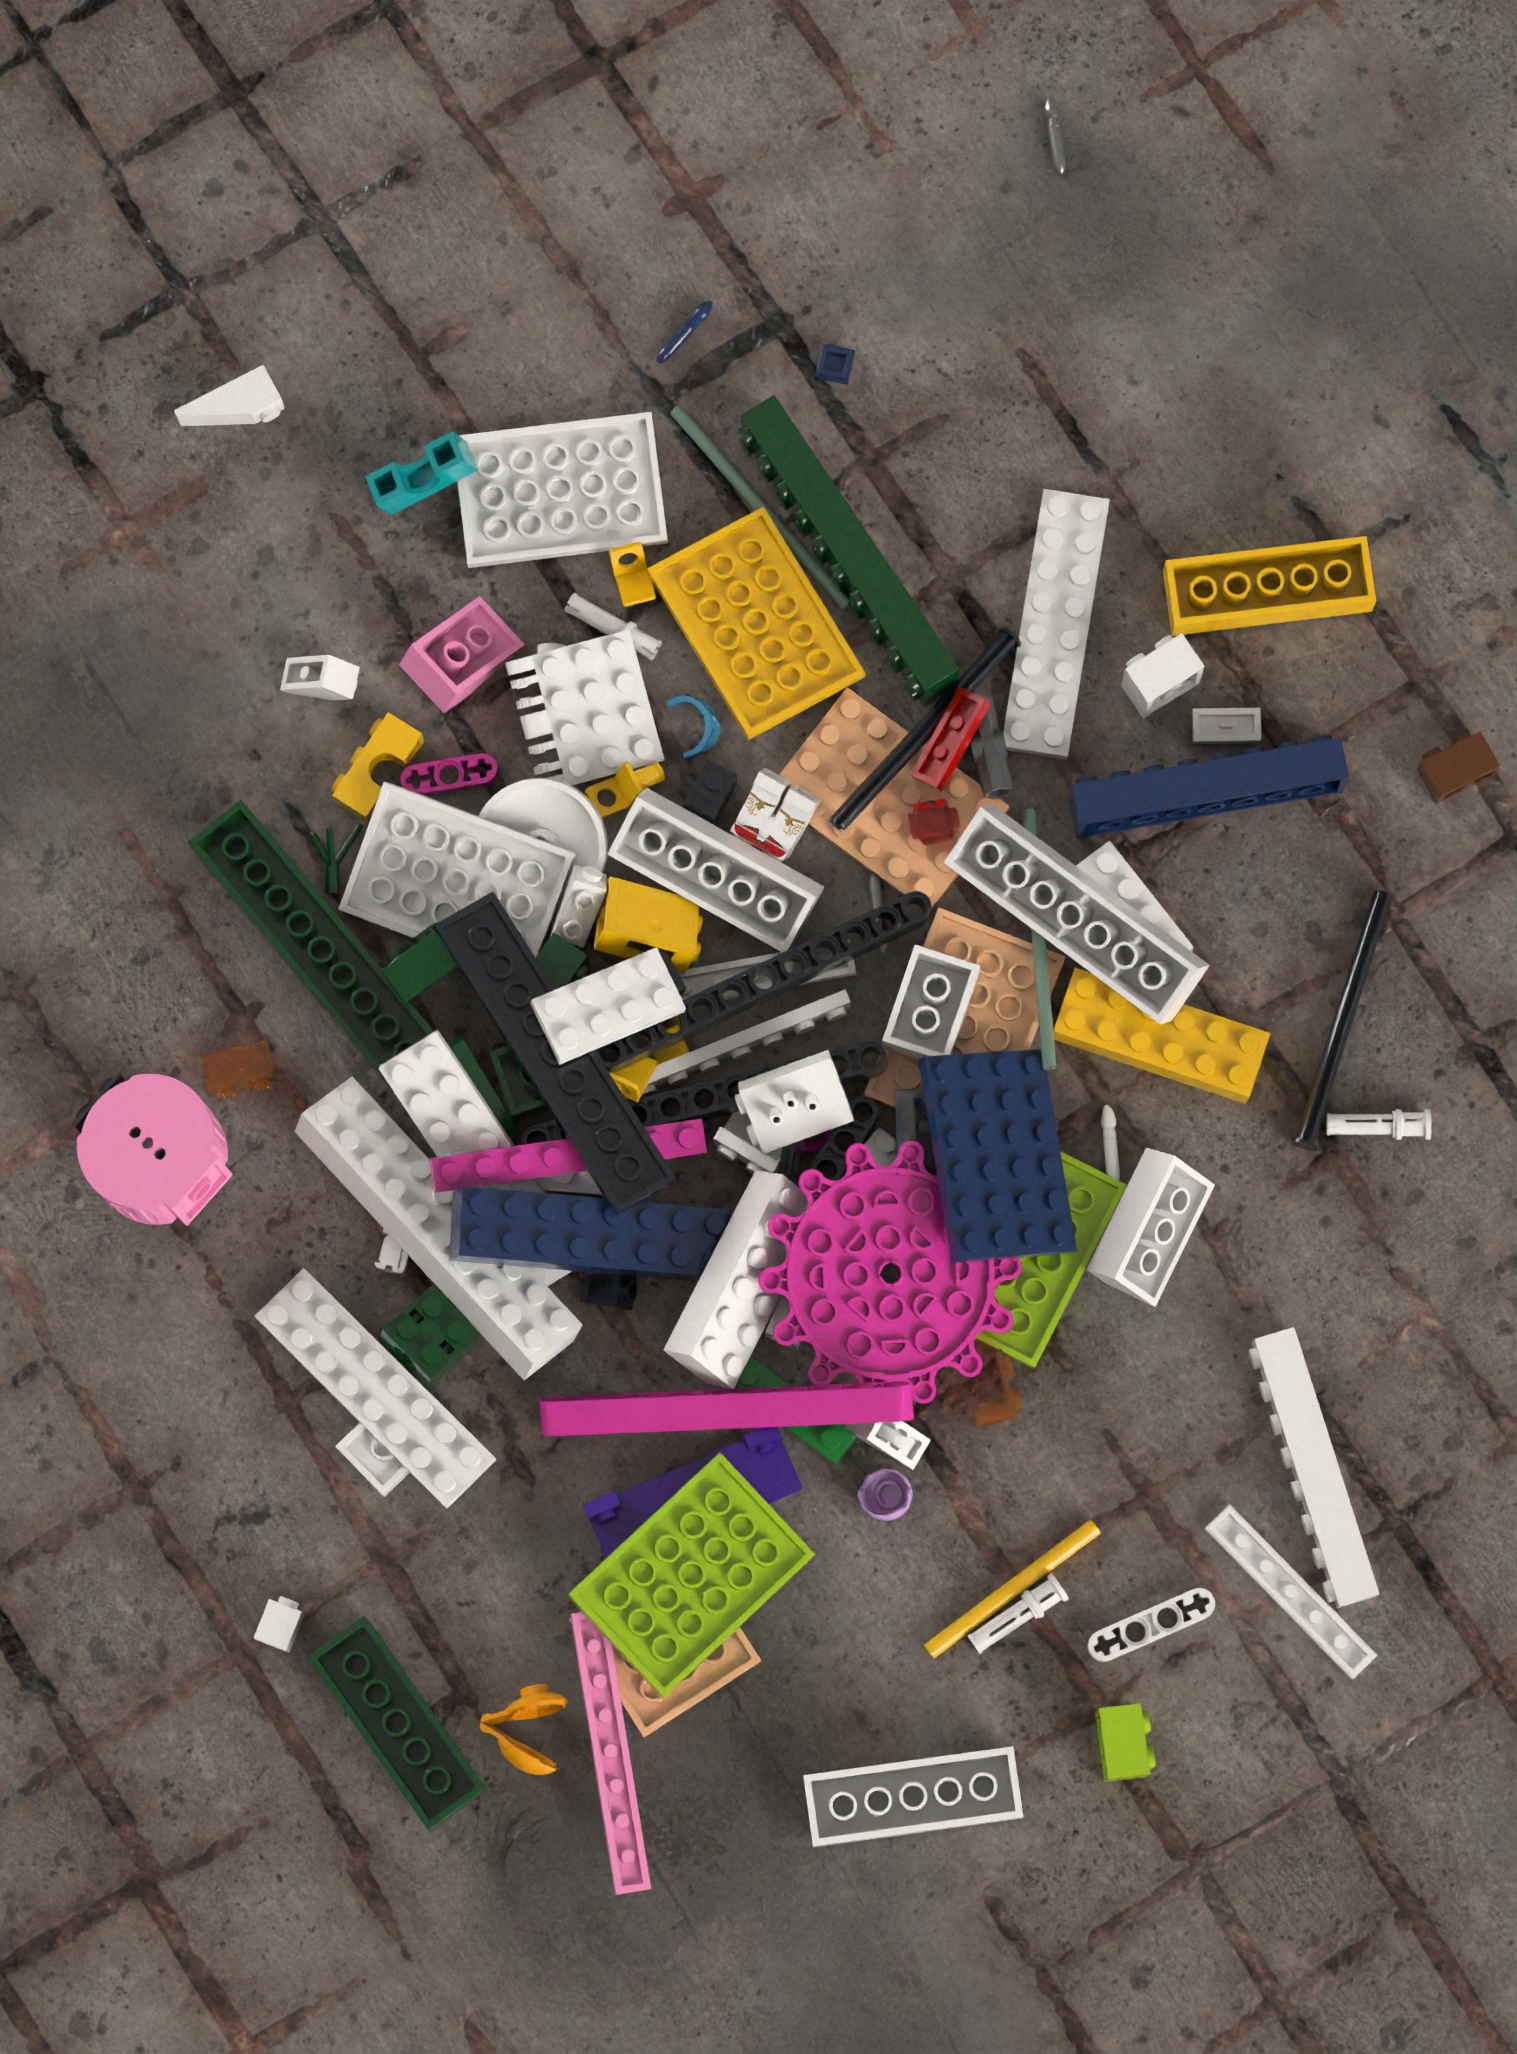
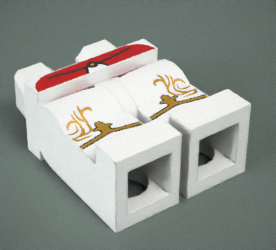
(770, 831)

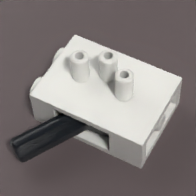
(792, 1106)

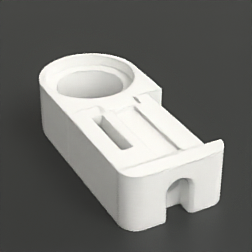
(392, 1257)

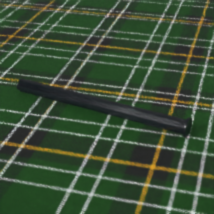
(922, 731)
(1342, 1021)

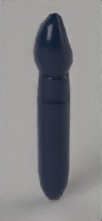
(686, 329)

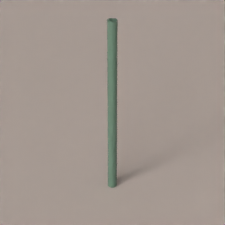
(757, 502)
(1041, 976)

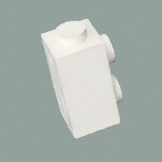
(579, 904)

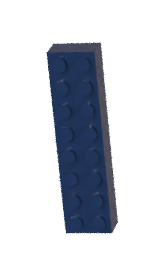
(1208, 787)
(583, 1233)

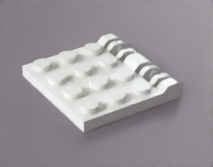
(592, 708)

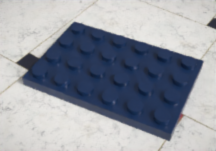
(997, 1155)

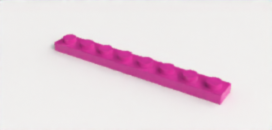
(549, 1158)

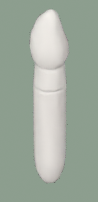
(1108, 1124)

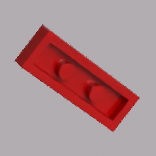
(950, 739)

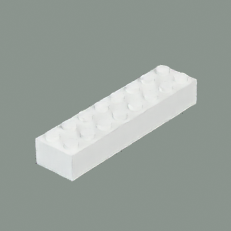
(1076, 914)

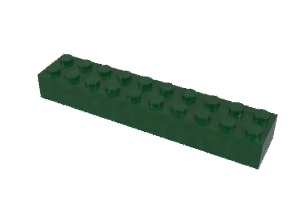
(848, 551)
(308, 936)

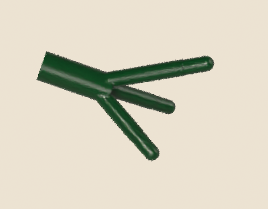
(331, 862)

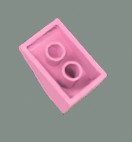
(460, 654)

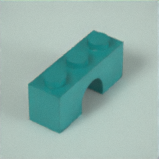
(401, 486)

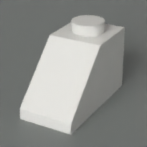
(320, 677)

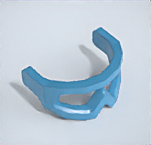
(711, 722)

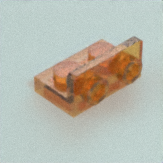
(238, 1068)

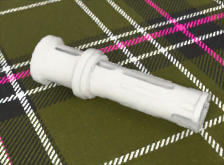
(1395, 1124)
(1035, 1604)

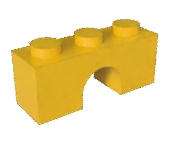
(390, 741)

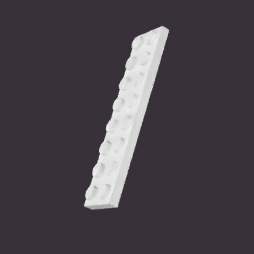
(1055, 623)
(451, 1110)
(375, 1388)

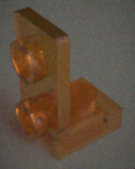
(992, 1412)

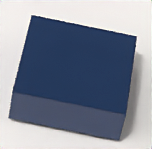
(835, 364)

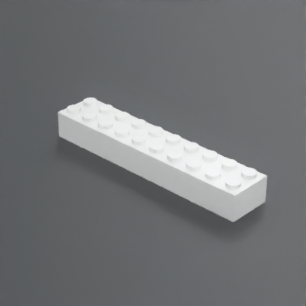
(396, 1187)

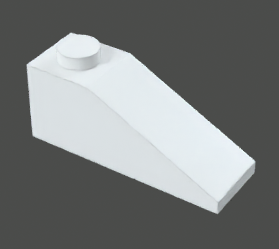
(240, 401)

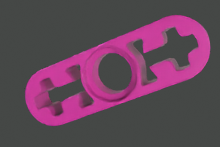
(441, 788)

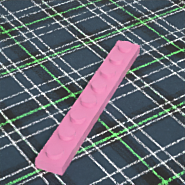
(611, 1757)

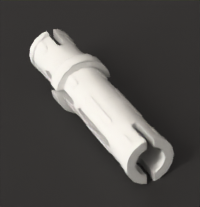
(611, 624)

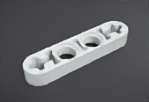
(1153, 1629)

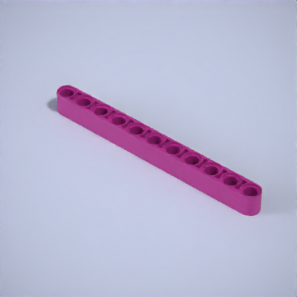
(727, 1408)

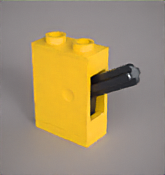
(643, 918)

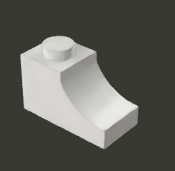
(893, 1439)

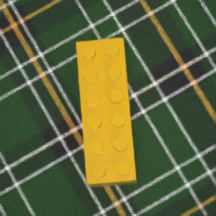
(1269, 585)
(1189, 1049)

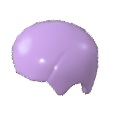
(885, 1494)

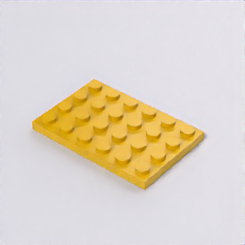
(756, 623)

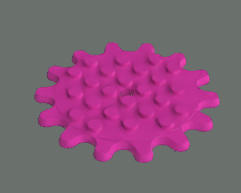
(846, 1306)

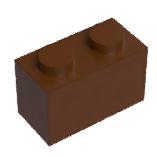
(1457, 766)

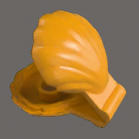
(534, 1703)

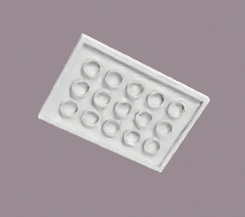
(562, 490)
(435, 859)

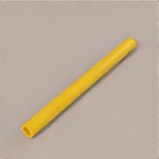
(1012, 1589)

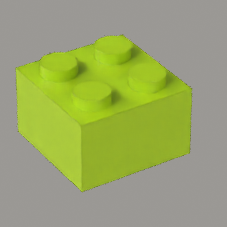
(1124, 1742)

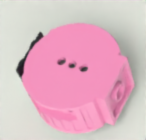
(152, 1148)

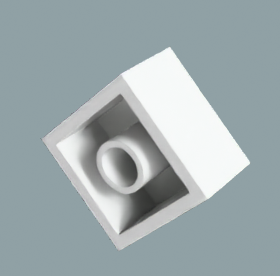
(1162, 674)

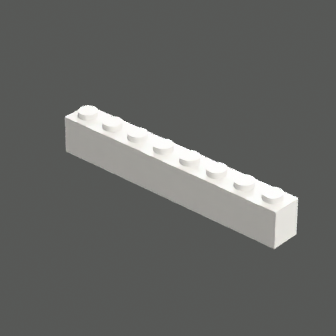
(1314, 1467)

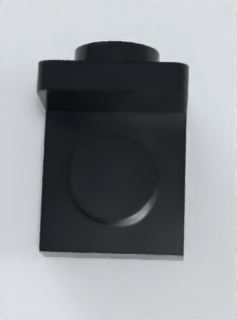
(609, 1290)

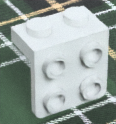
(735, 1142)

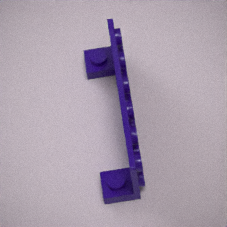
(758, 1458)

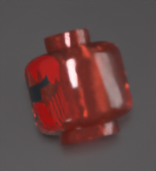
(933, 821)

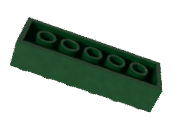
(397, 1723)

